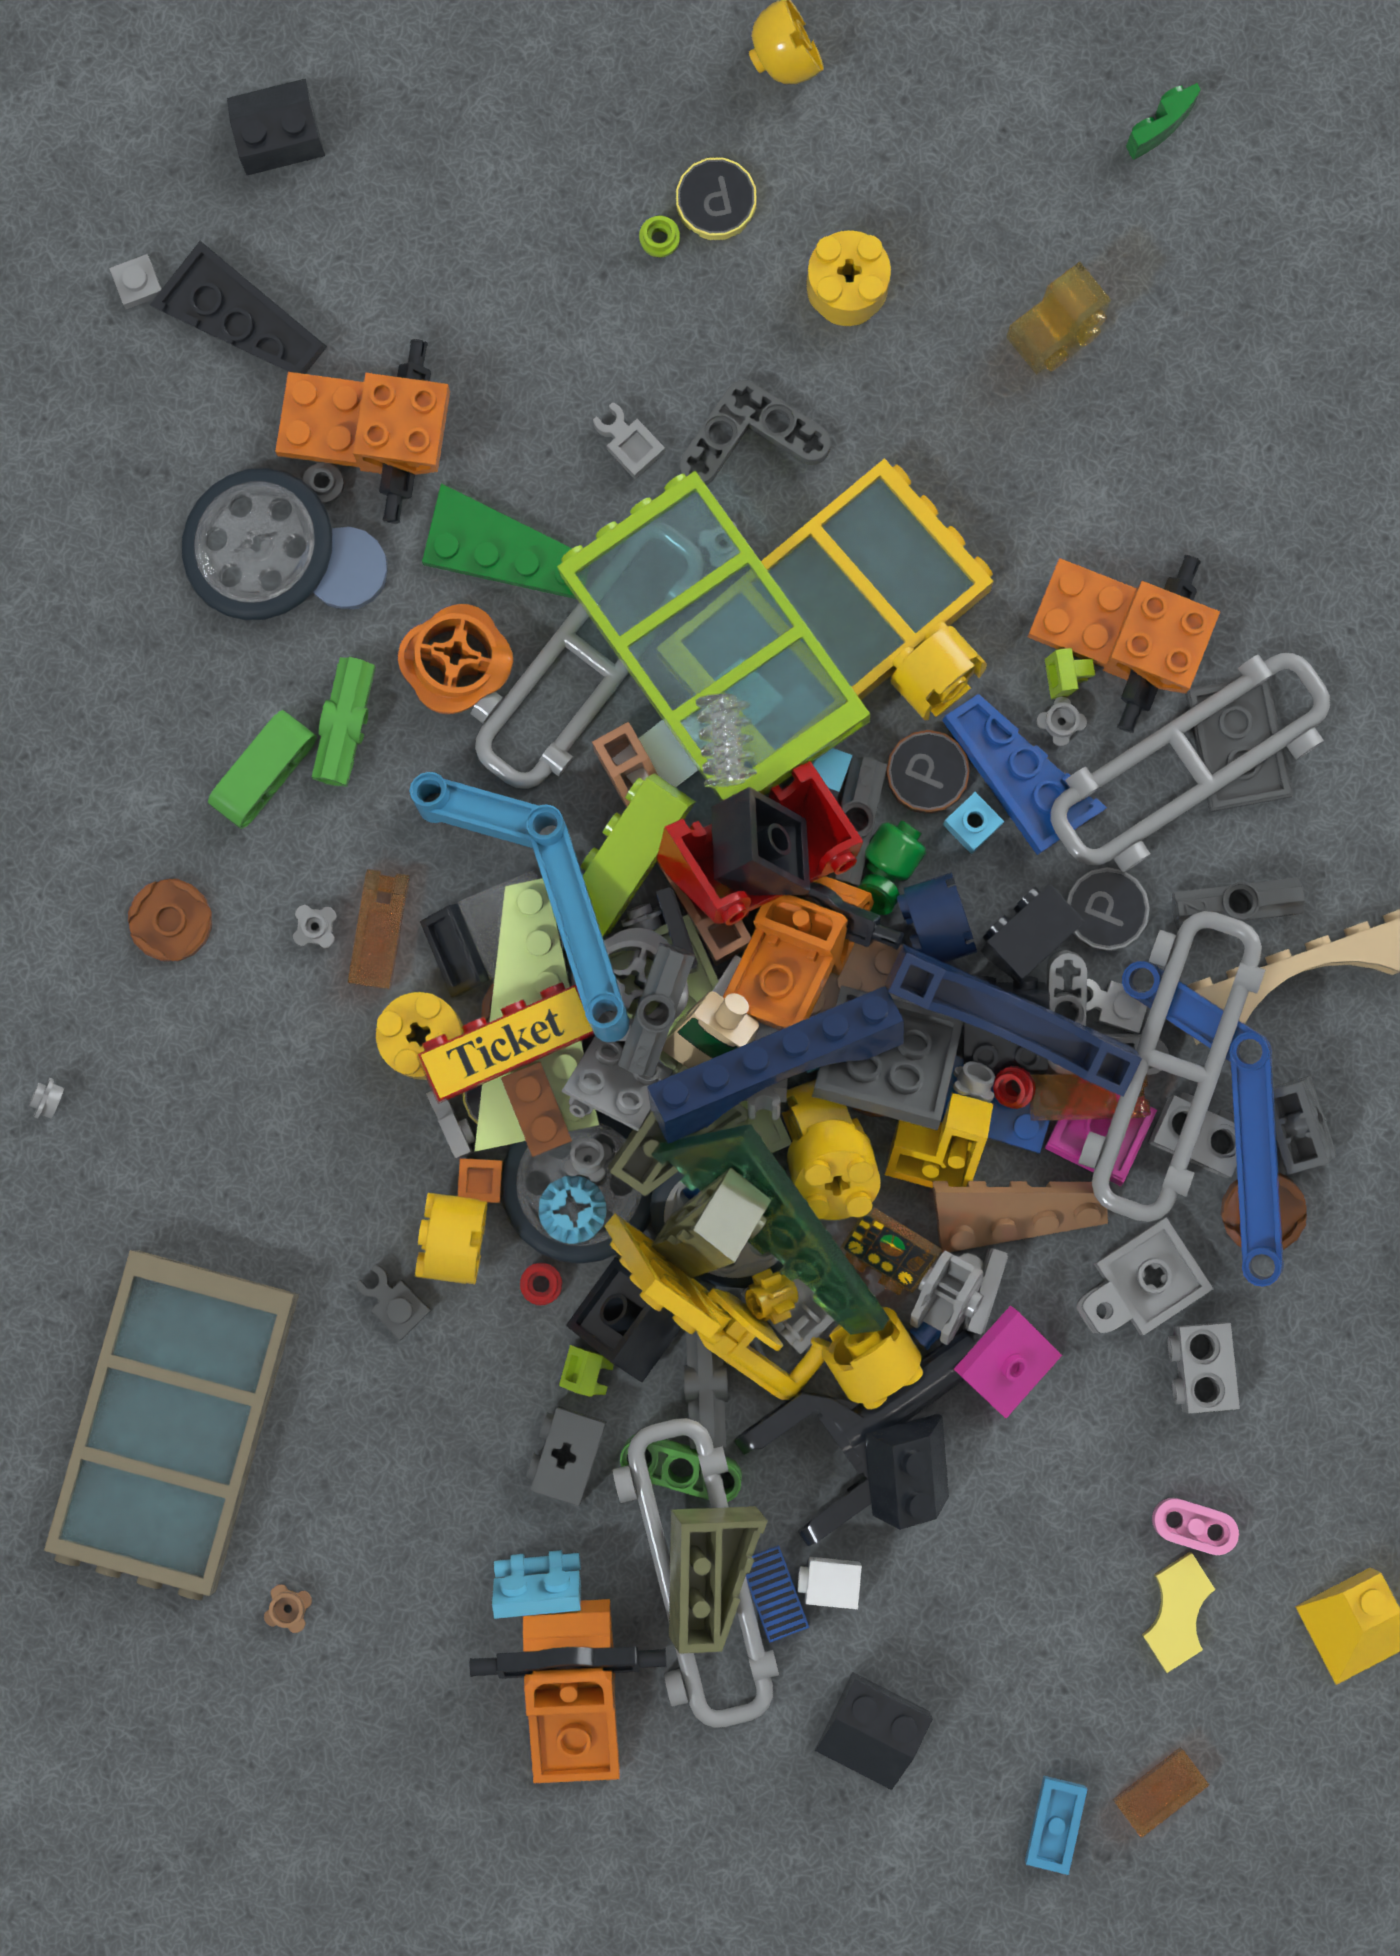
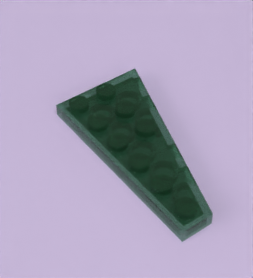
(791, 1228)

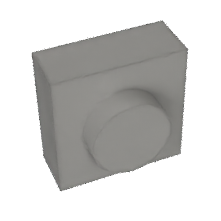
(136, 281)

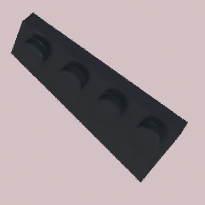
(229, 307)

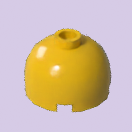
(783, 45)

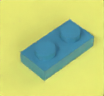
(1056, 1825)

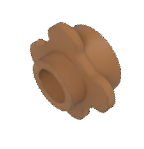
(276, 1614)

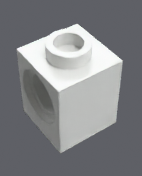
(830, 1582)

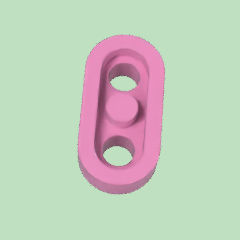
(1194, 1526)

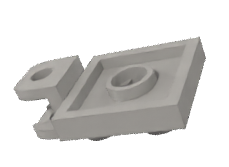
(1128, 1296)

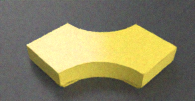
(1174, 1631)

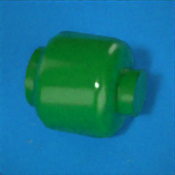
(895, 851)

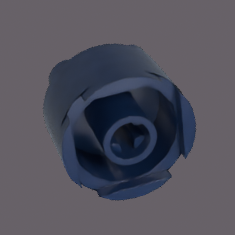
(937, 919)

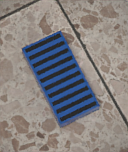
(775, 1595)

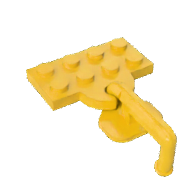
(706, 1314)

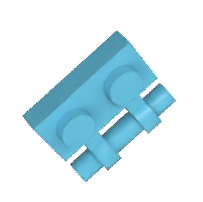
(540, 1593)

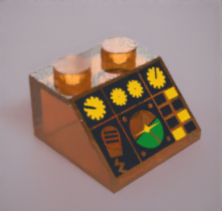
(889, 1250)

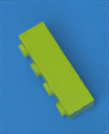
(631, 847)

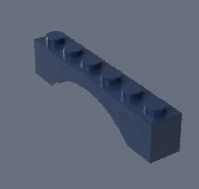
(1009, 1016)
(841, 1034)

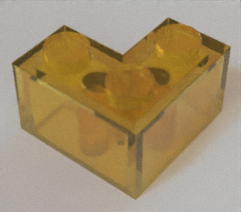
(1066, 316)

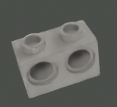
(1203, 1153)
(1216, 1365)

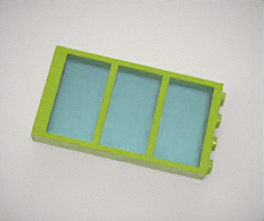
(706, 618)

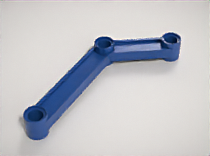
(1252, 1119)

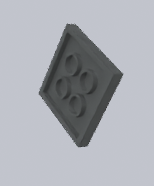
(901, 1082)

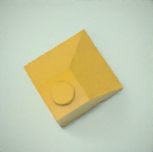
(1353, 1624)

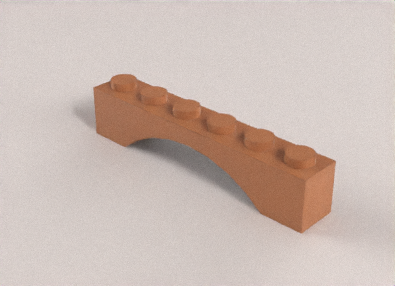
(720, 939)

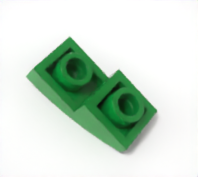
(1170, 114)

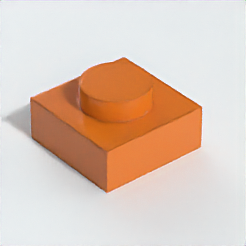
(480, 1179)

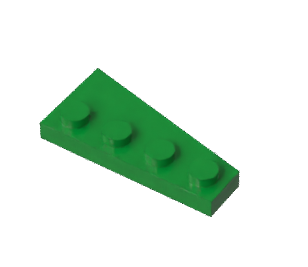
(492, 546)

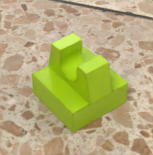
(1066, 673)
(582, 1371)

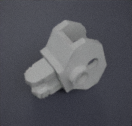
(949, 1294)

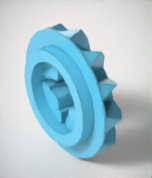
(588, 1221)

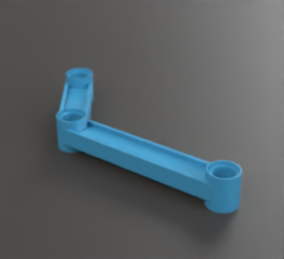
(561, 873)

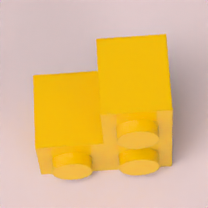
(942, 1154)

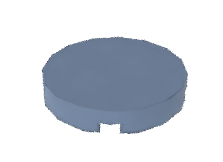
(354, 571)

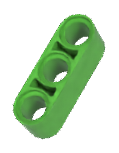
(262, 769)
(660, 1473)

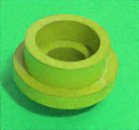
(659, 224)

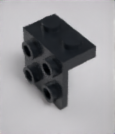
(998, 1052)

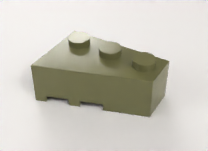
(634, 1159)
(713, 1225)
(707, 1570)

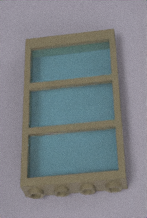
(171, 1424)

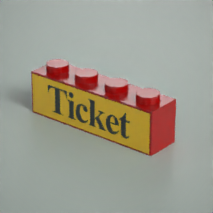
(505, 1043)

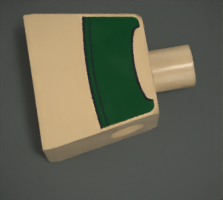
(711, 1029)

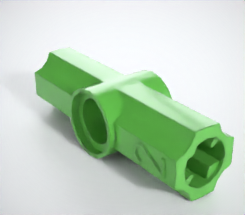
(343, 721)

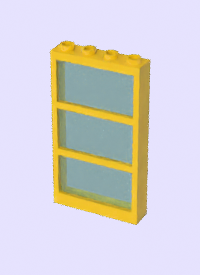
(877, 575)

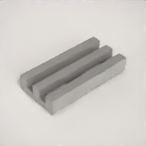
(992, 1271)

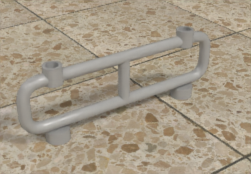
(495, 710)
(1128, 847)
(1102, 1151)
(635, 1483)

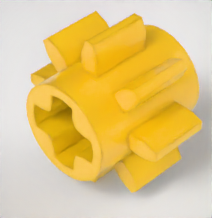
(771, 1296)

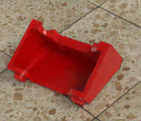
(832, 847)

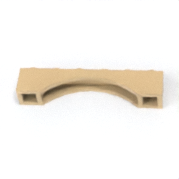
(1361, 947)

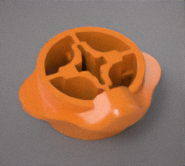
(447, 697)

